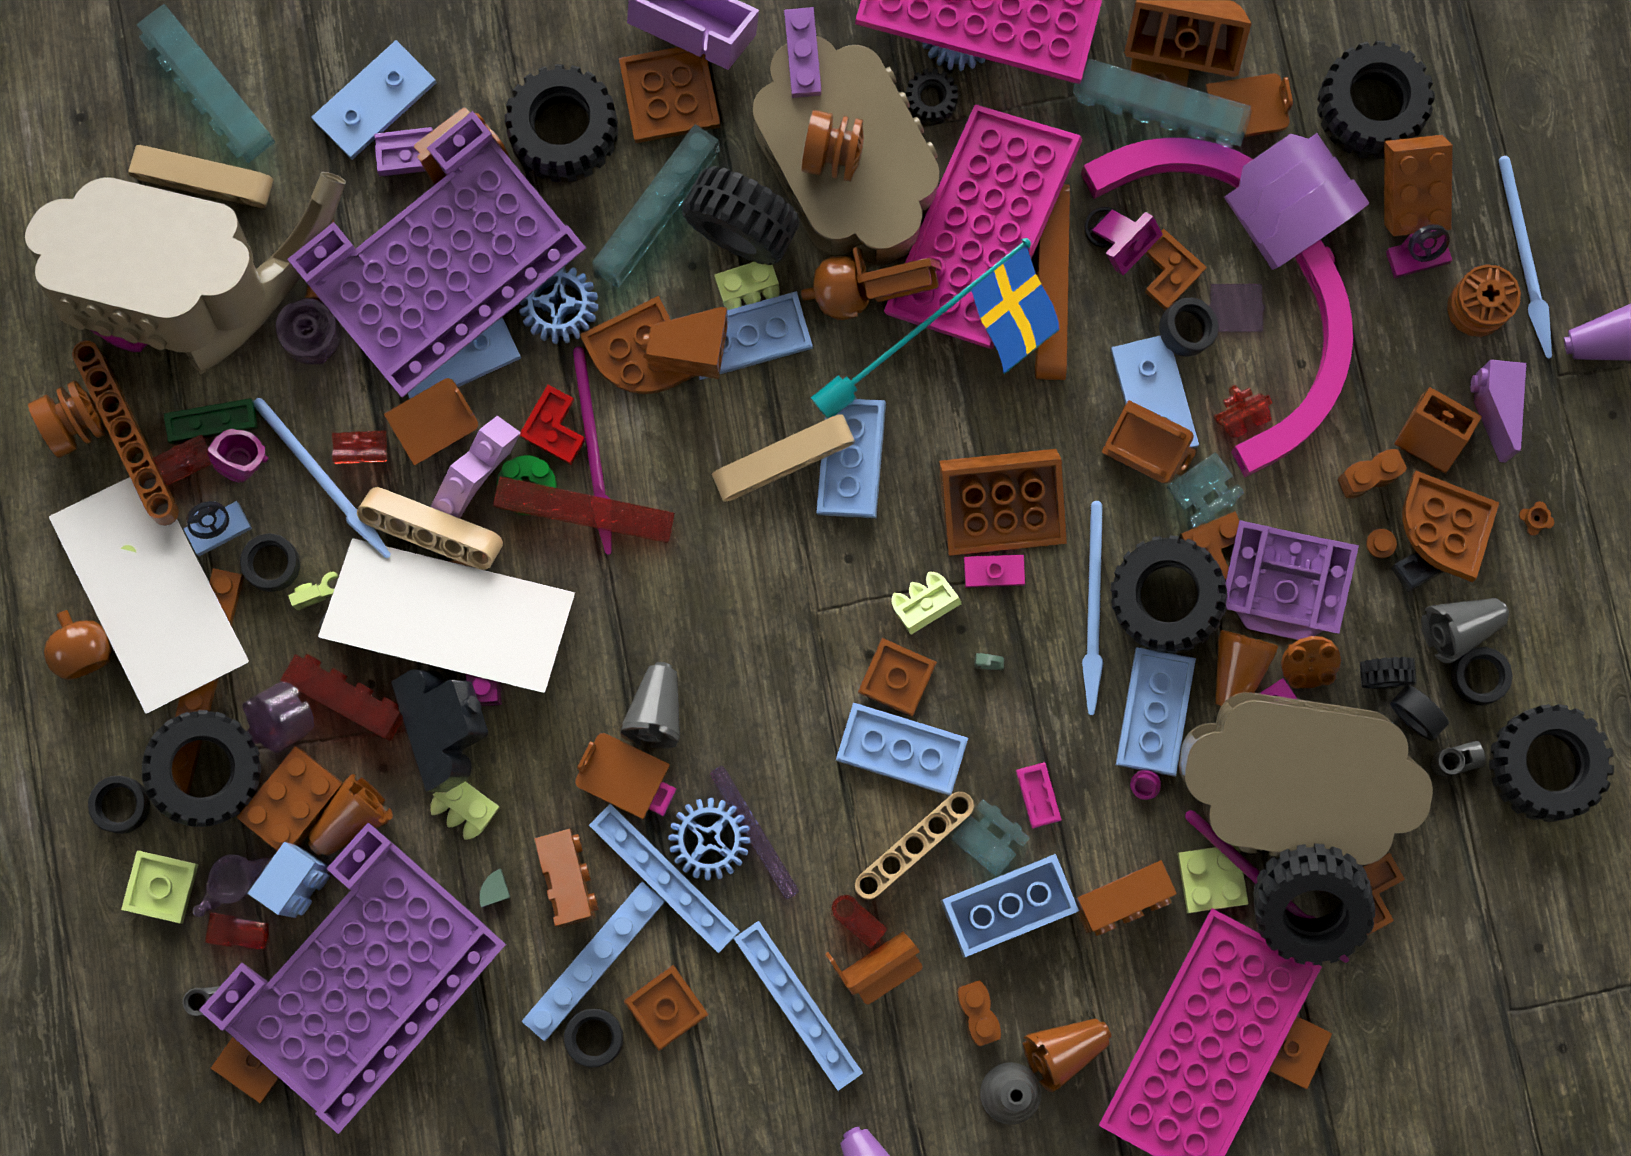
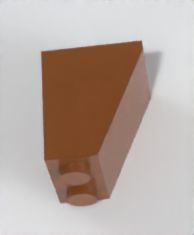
(688, 343)

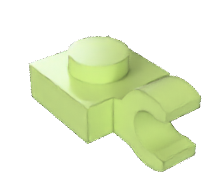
(307, 595)

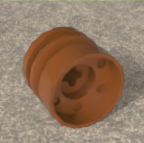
(832, 145)
(1472, 311)
(63, 420)

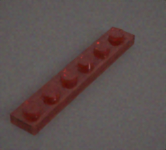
(583, 509)

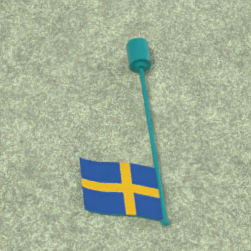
(1010, 307)

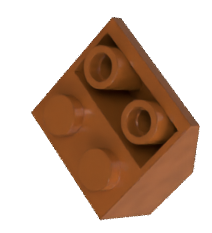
(1437, 430)

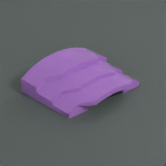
(1293, 197)
(1288, 581)

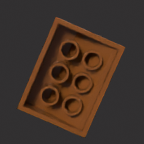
(1003, 501)

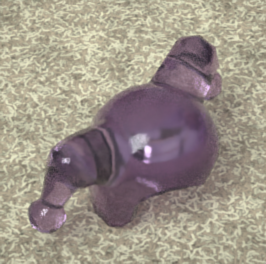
(230, 881)

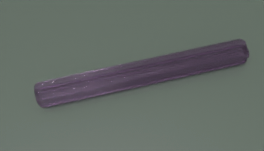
(755, 833)

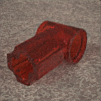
(860, 921)
(230, 931)

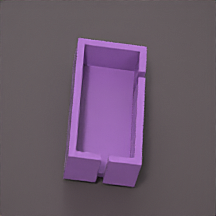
(699, 26)

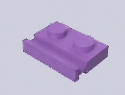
(397, 153)

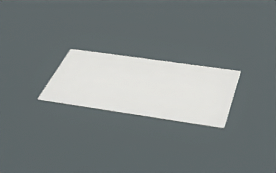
(148, 601)
(447, 615)

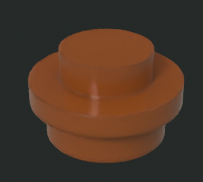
(1381, 543)

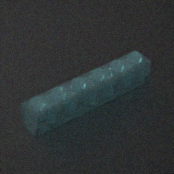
(206, 83)
(1163, 102)
(656, 206)

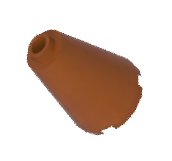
(1241, 664)
(346, 816)
(1065, 1050)

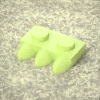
(747, 283)
(925, 603)
(465, 804)

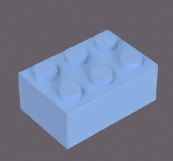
(290, 881)

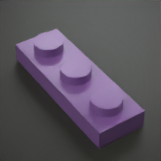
(802, 52)

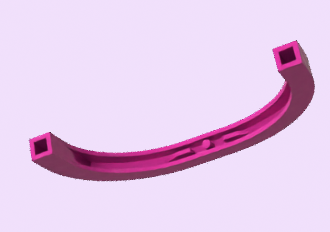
(1316, 263)

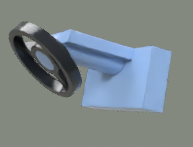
(214, 525)

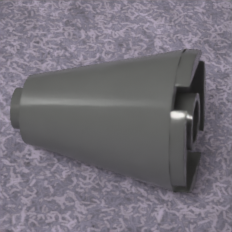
(1462, 626)
(654, 709)
(997, 1089)

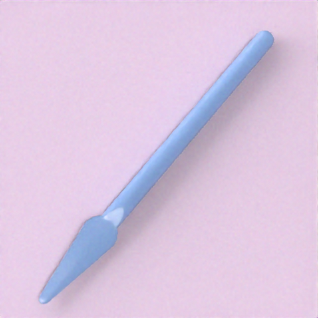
(1538, 308)
(322, 478)
(1093, 662)

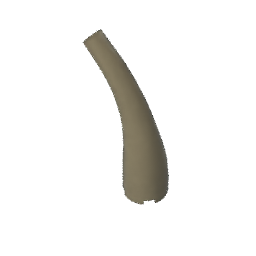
(276, 272)

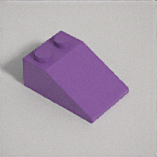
(1500, 402)

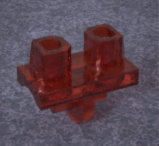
(1254, 406)
(359, 447)
(183, 459)

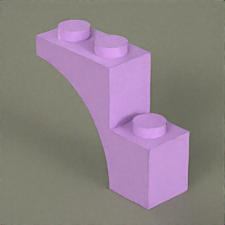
(470, 471)

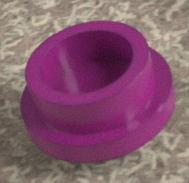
(1145, 784)

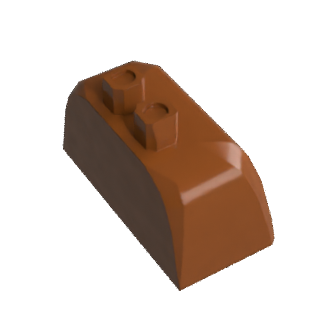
(1190, 34)

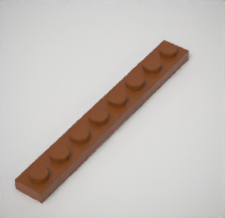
(227, 590)

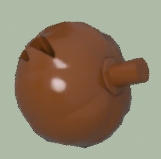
(837, 288)
(77, 648)

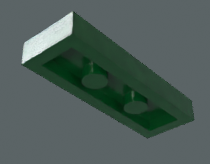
(210, 420)

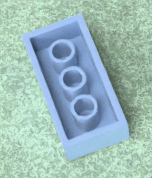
(1009, 905)

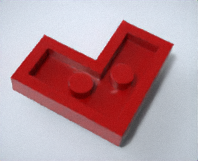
(545, 428)

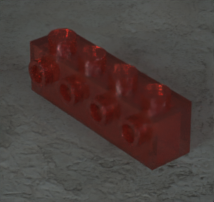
(343, 698)

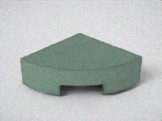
(988, 661)
(494, 889)

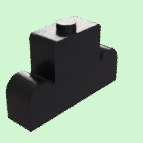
(440, 724)

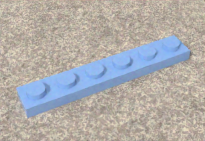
(664, 878)
(593, 961)
(798, 1005)

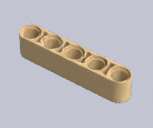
(200, 176)
(783, 457)
(430, 528)
(921, 832)

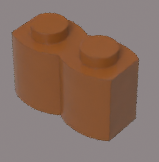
(1378, 472)
(981, 1021)

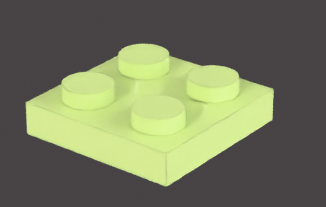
(1211, 880)
(159, 887)

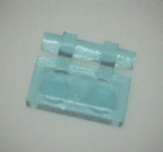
(1201, 481)
(984, 845)

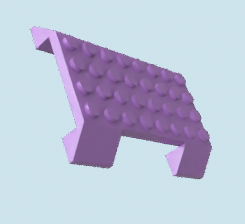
(442, 262)
(360, 983)

